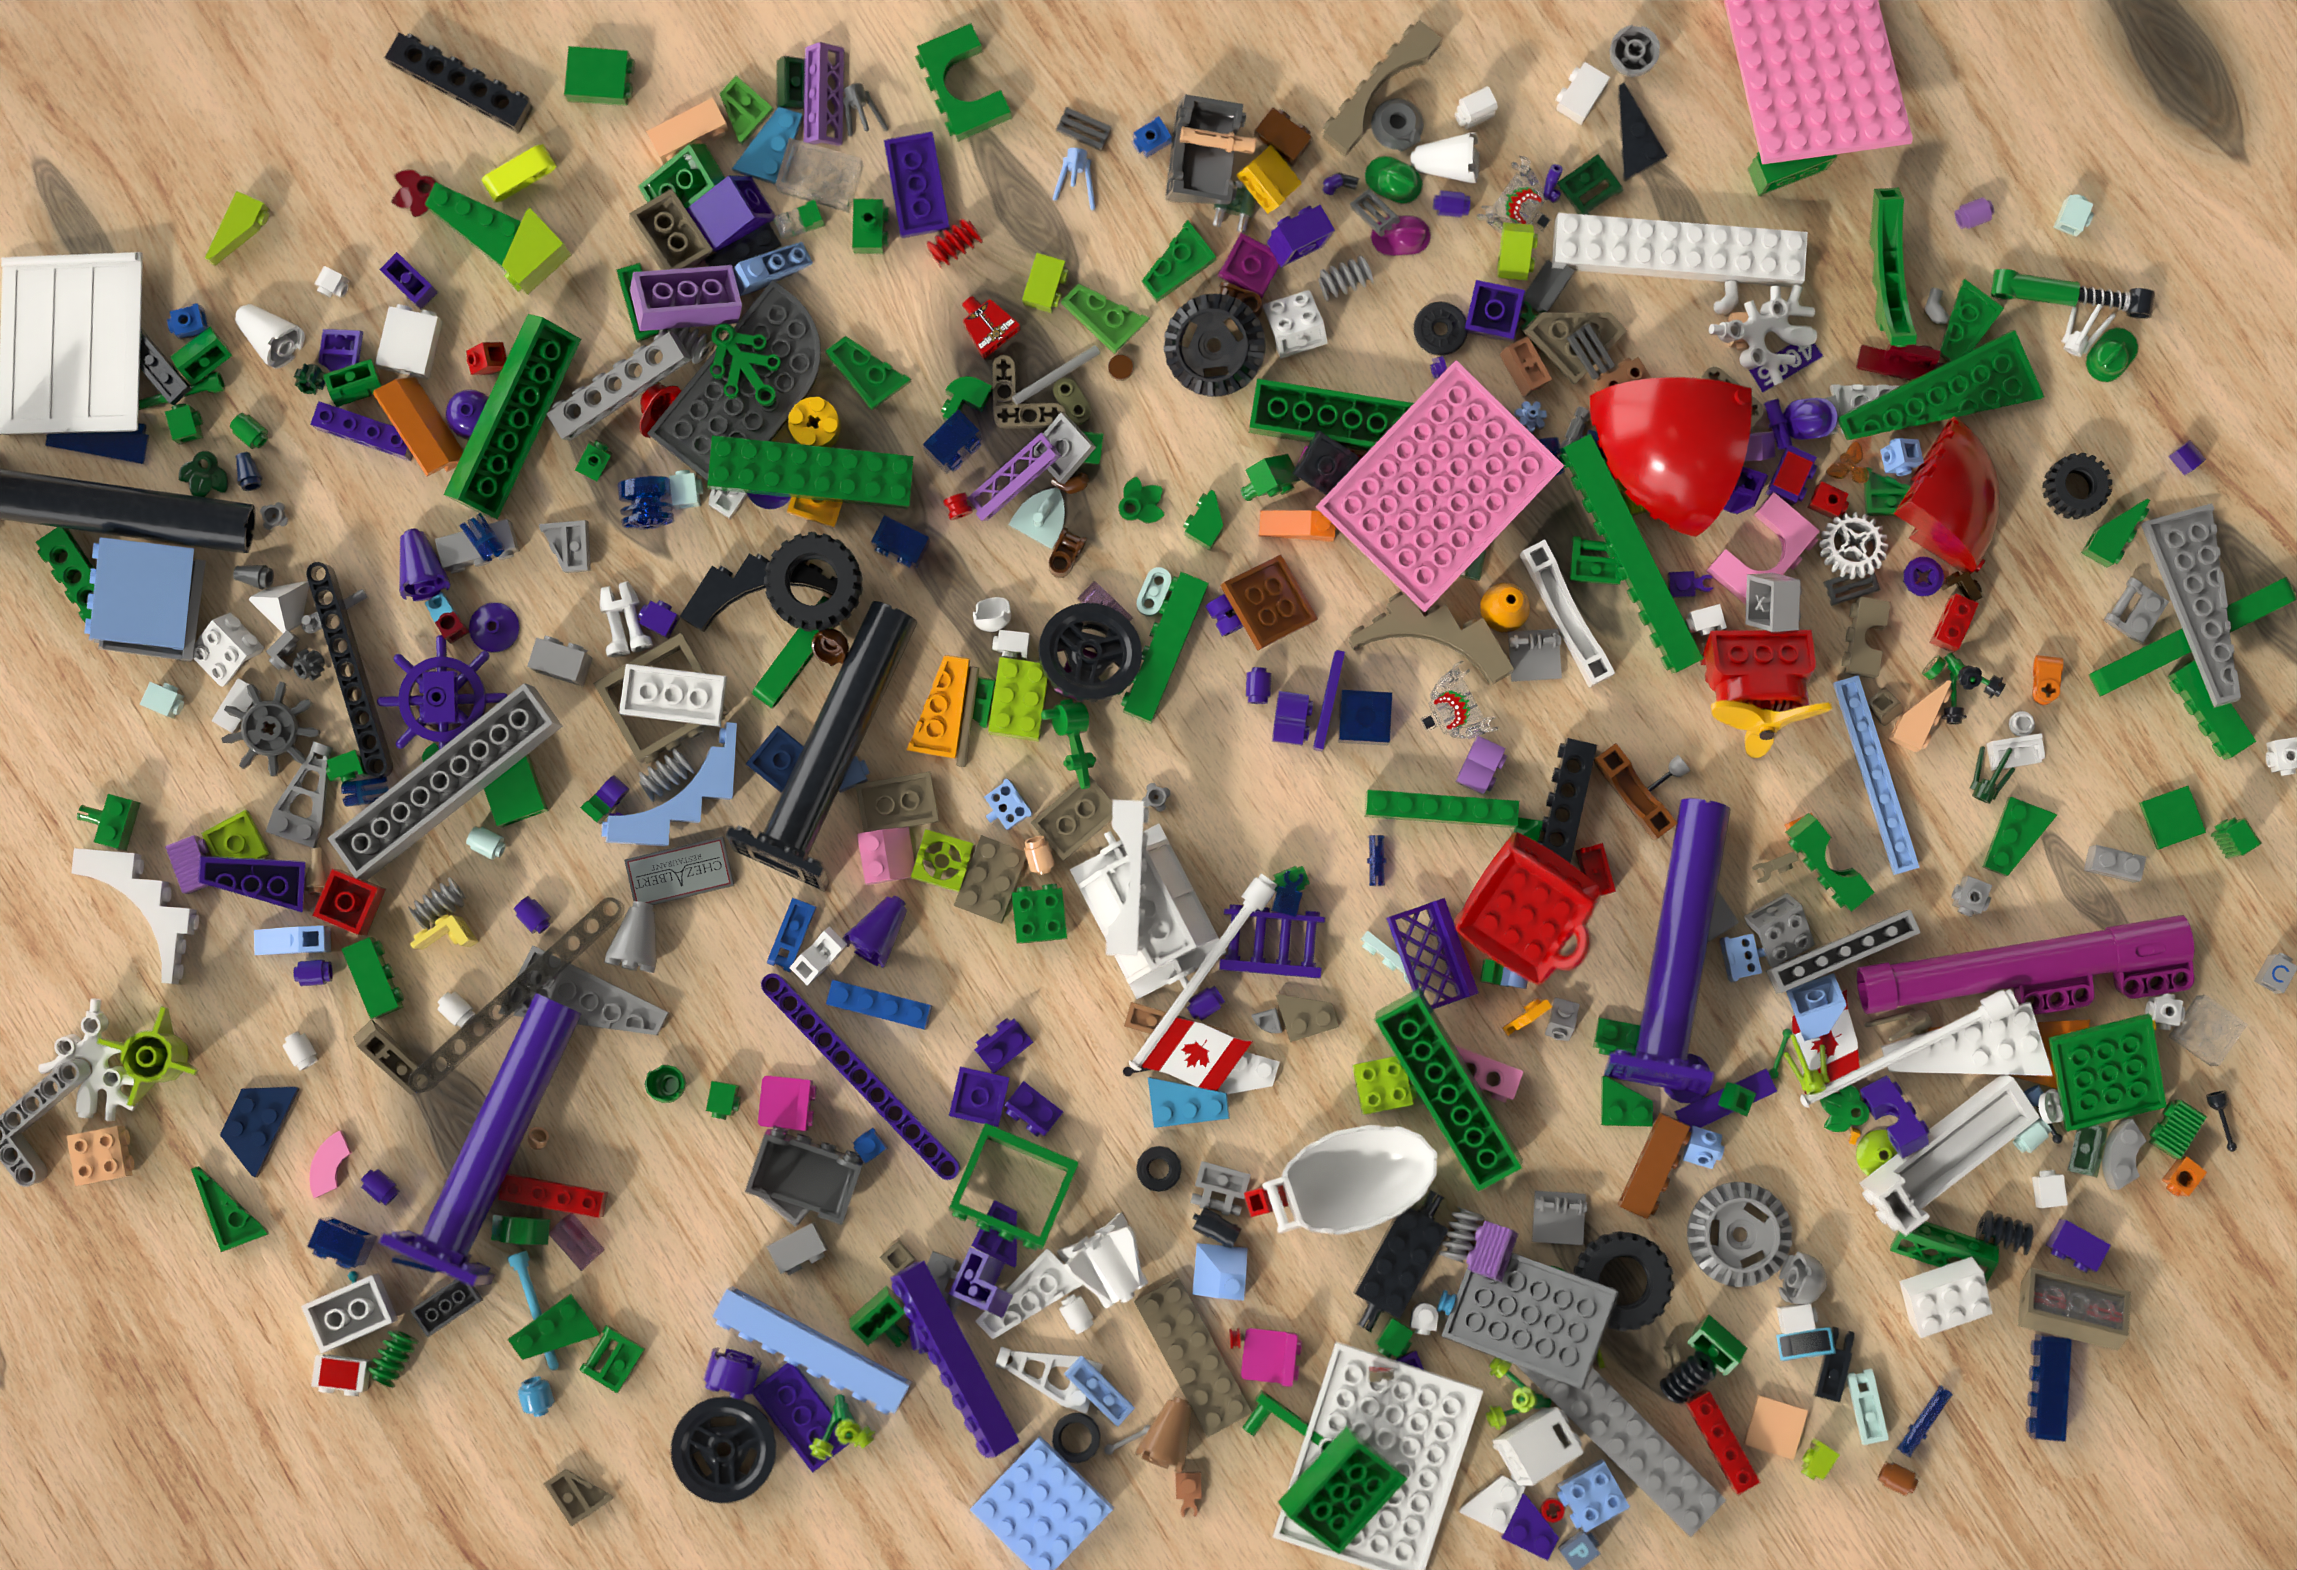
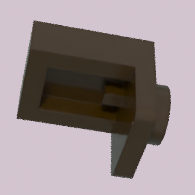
(1968, 587)

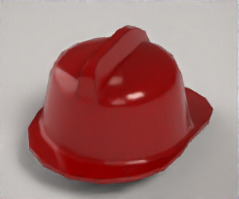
(654, 403)

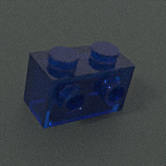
(900, 542)

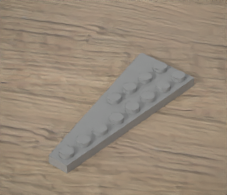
(2191, 570)

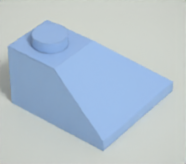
(1817, 1006)
(1220, 1271)

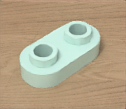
(1153, 592)

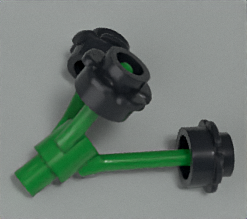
(1969, 678)

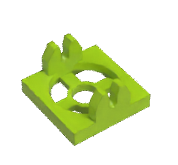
(953, 883)

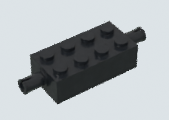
(1400, 1261)

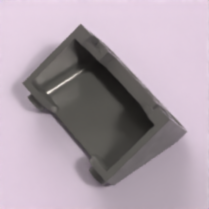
(1201, 171)

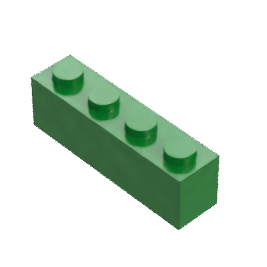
(2219, 723)

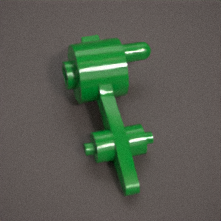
(1071, 720)

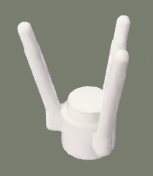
(2077, 343)

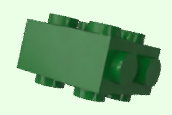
(1039, 914)

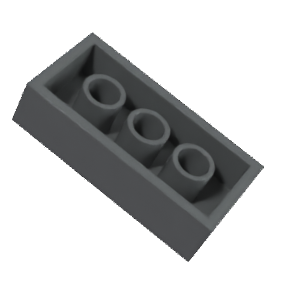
(445, 1306)

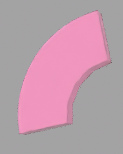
(326, 1164)

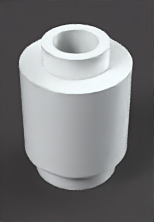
(455, 1009)
(300, 1050)
(1076, 1313)

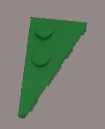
(228, 1219)

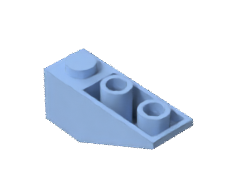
(775, 265)
(292, 940)

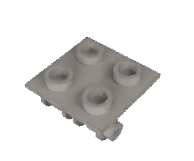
(1535, 654)
(1559, 1217)

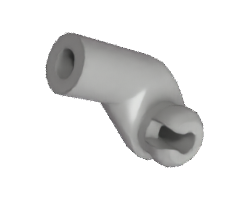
(1934, 309)

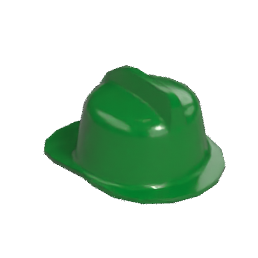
(1393, 179)
(2111, 355)

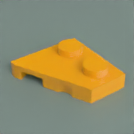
(1533, 1010)

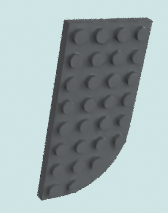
(703, 406)

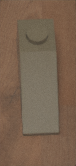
(387, 1054)

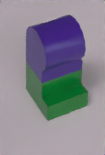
(605, 799)

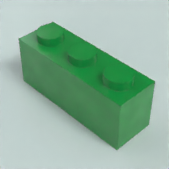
(373, 977)

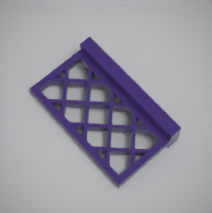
(1448, 944)

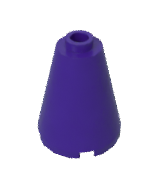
(420, 569)
(877, 931)

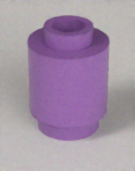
(1974, 213)

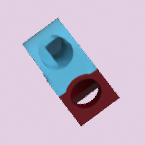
(446, 618)

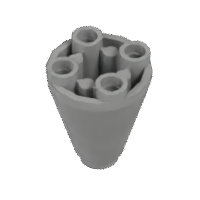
(635, 940)

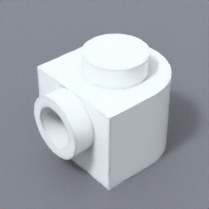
(331, 283)
(1424, 1318)

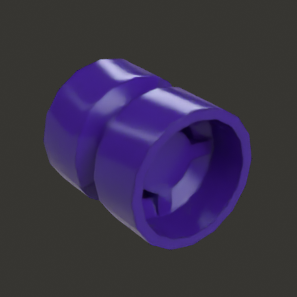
(1218, 610)

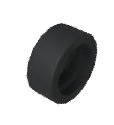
(1095, 1440)

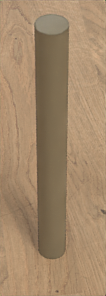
(967, 716)

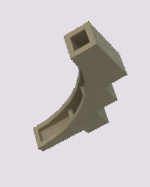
(1406, 620)

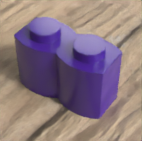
(1291, 718)

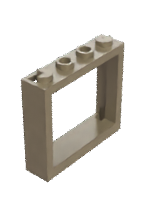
(650, 658)

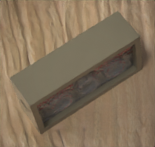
(2074, 1309)

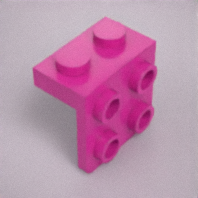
(786, 1103)
(1270, 1356)

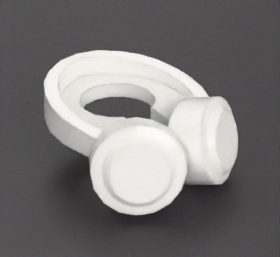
(2053, 1113)

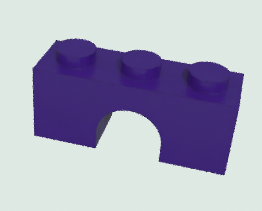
(1886, 1099)

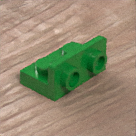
(1615, 1035)

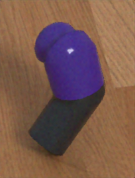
(1338, 180)

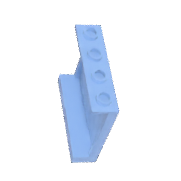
(139, 593)

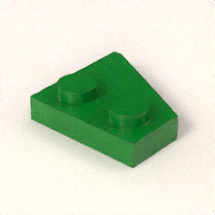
(1624, 1106)

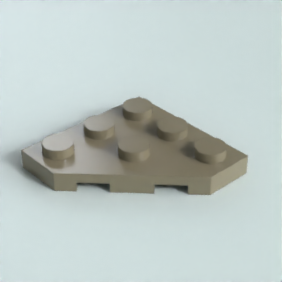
(1551, 331)

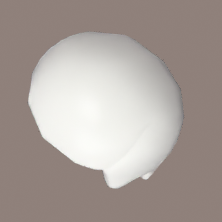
(992, 614)

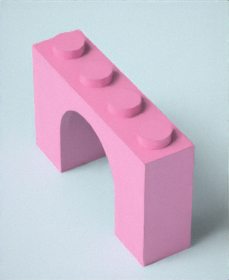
(1794, 535)

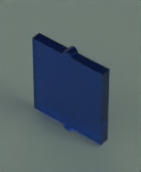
(408, 1261)

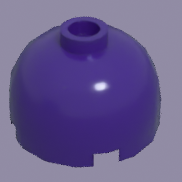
(464, 411)

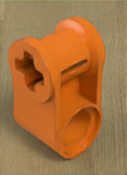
(2048, 674)

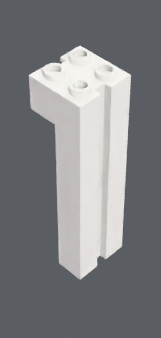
(1954, 1149)

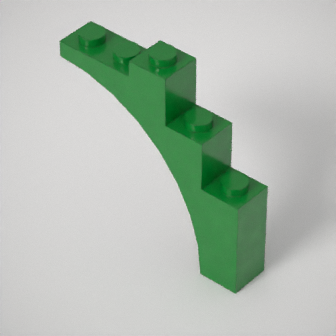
(1888, 276)

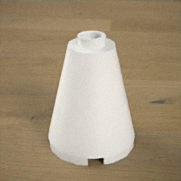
(1449, 158)
(270, 335)

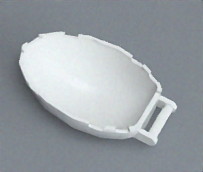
(1354, 1179)

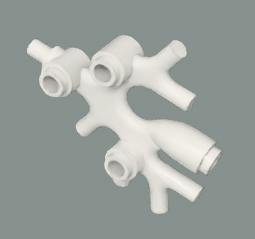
(1773, 318)
(98, 1055)

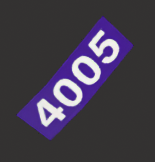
(1804, 356)

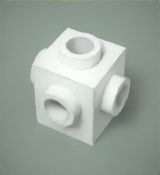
(2282, 756)
(2156, 1008)

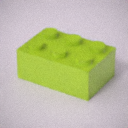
(1018, 699)

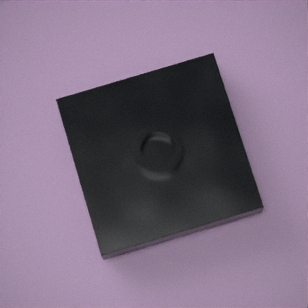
(1324, 463)

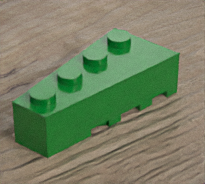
(477, 223)

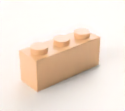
(690, 127)

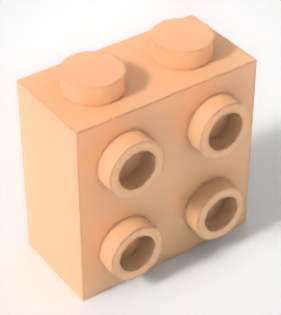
(100, 1155)

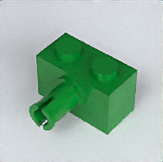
(869, 226)
(1270, 477)
(113, 822)
(879, 1317)

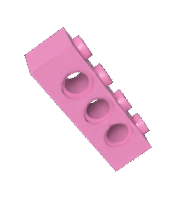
(1508, 1076)

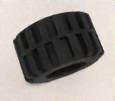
(2093, 474)

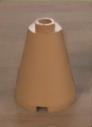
(1168, 1436)

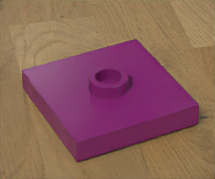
(1249, 265)

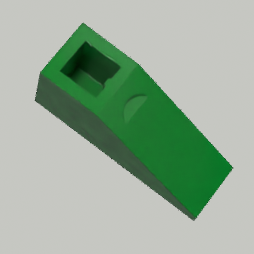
(2108, 541)

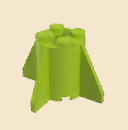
(153, 1056)

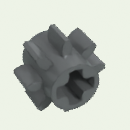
(309, 664)

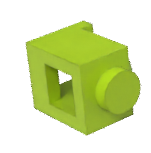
(1818, 1460)

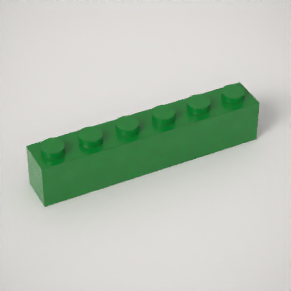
(1165, 647)
(1441, 808)

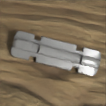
(1576, 426)

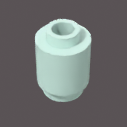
(486, 842)
(2032, 1136)

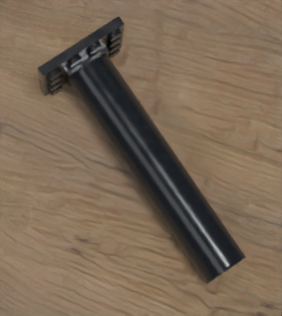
(126, 511)
(829, 749)

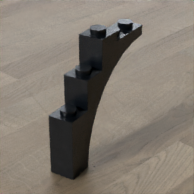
(720, 590)

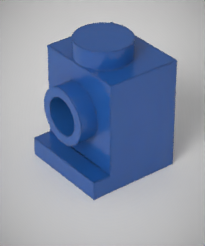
(1147, 146)
(195, 325)
(869, 1145)

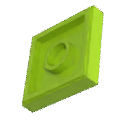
(236, 838)

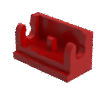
(1595, 865)

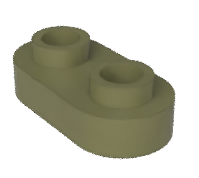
(1072, 400)

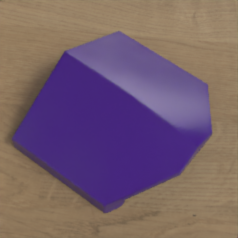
(340, 348)
(1746, 491)

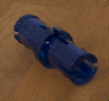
(1376, 860)

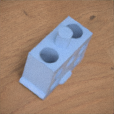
(1015, 805)
(1734, 957)

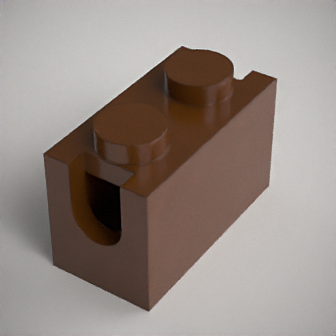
(1283, 135)

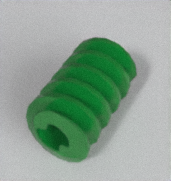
(392, 1357)

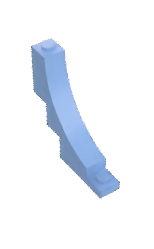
(711, 782)

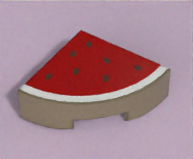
(1377, 1374)

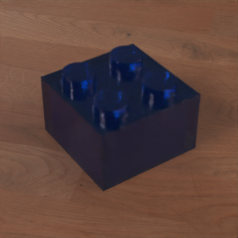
(953, 442)
(1365, 717)
(341, 1242)

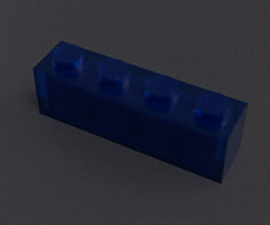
(2049, 1387)

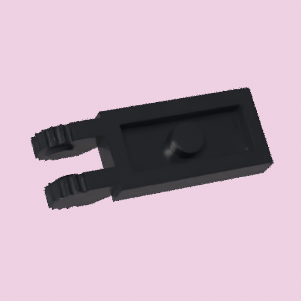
(1835, 1369)

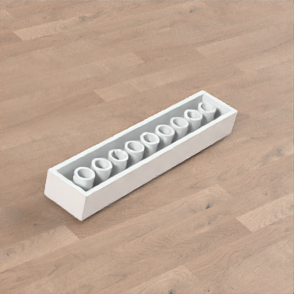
(1679, 250)

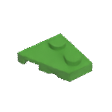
(744, 108)

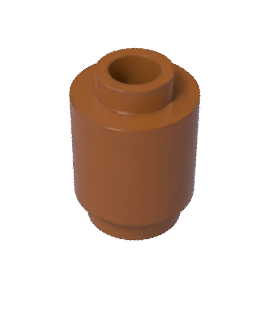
(1898, 1478)

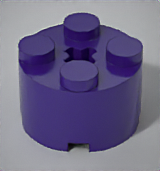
(731, 1372)

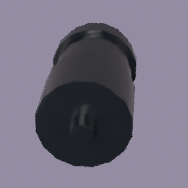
(1215, 1227)

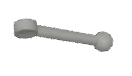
(1109, 1448)

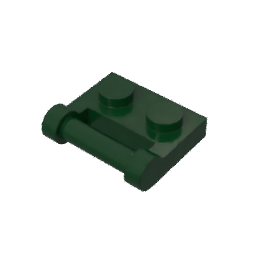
(1584, 180)

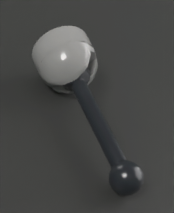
(1677, 768)

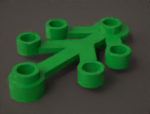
(742, 361)

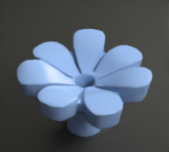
(1530, 420)

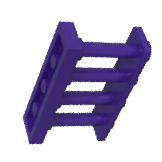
(1283, 965)

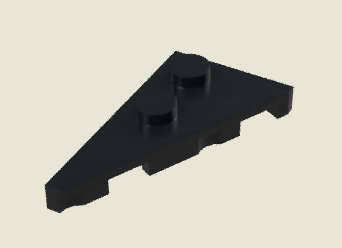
(1639, 143)

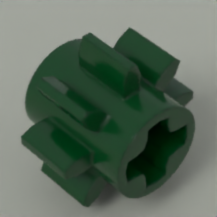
(309, 379)

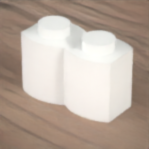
(1476, 108)

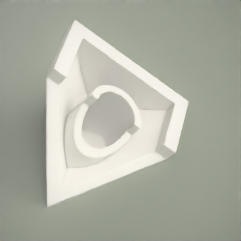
(283, 604)

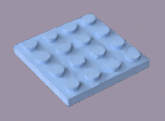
(1041, 1507)

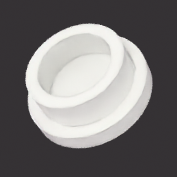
(2021, 723)

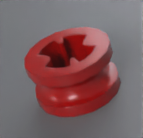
(1559, 1513)

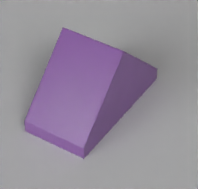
(1760, 446)

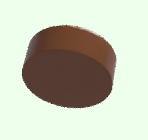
(1120, 367)

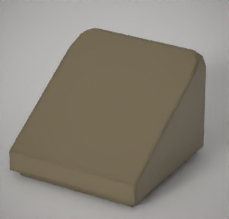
(1885, 706)

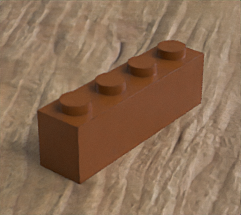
(1654, 1165)

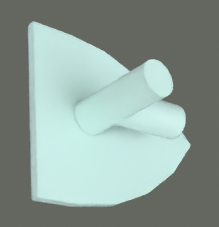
(1041, 517)

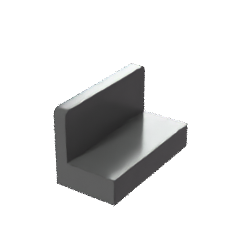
(1547, 287)

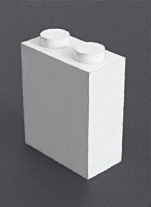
(409, 341)

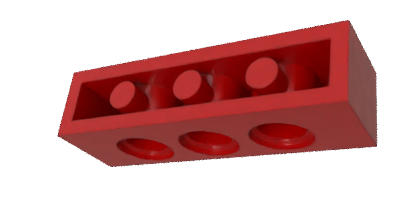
(553, 1195)
(1722, 1442)

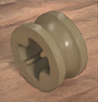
(1671, 1356)

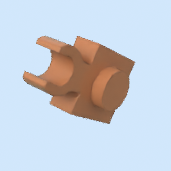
(1188, 1488)

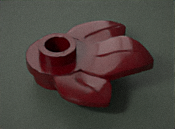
(411, 191)

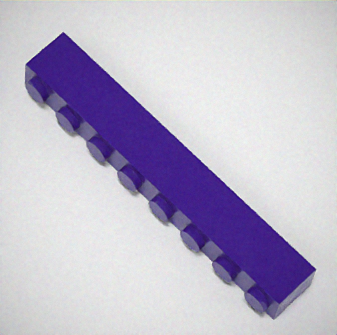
(954, 1359)

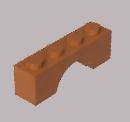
(1627, 784)

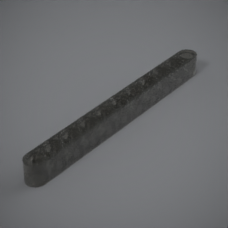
(505, 1000)

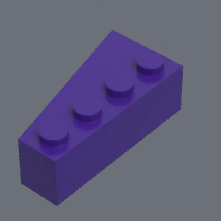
(262, 879)

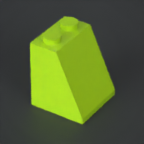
(533, 254)

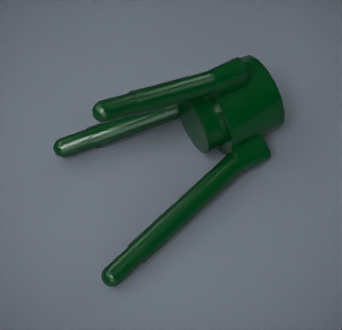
(1987, 790)

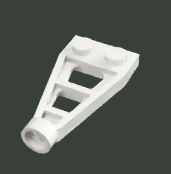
(1070, 1397)

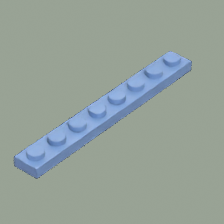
(1876, 775)

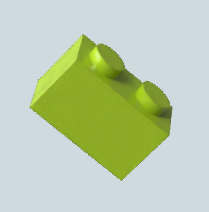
(1516, 251)
(1044, 283)

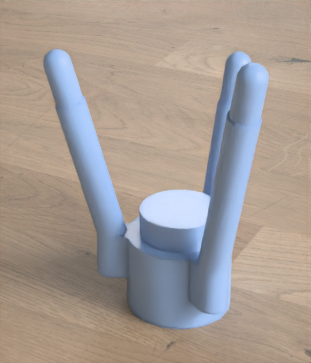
(1076, 161)

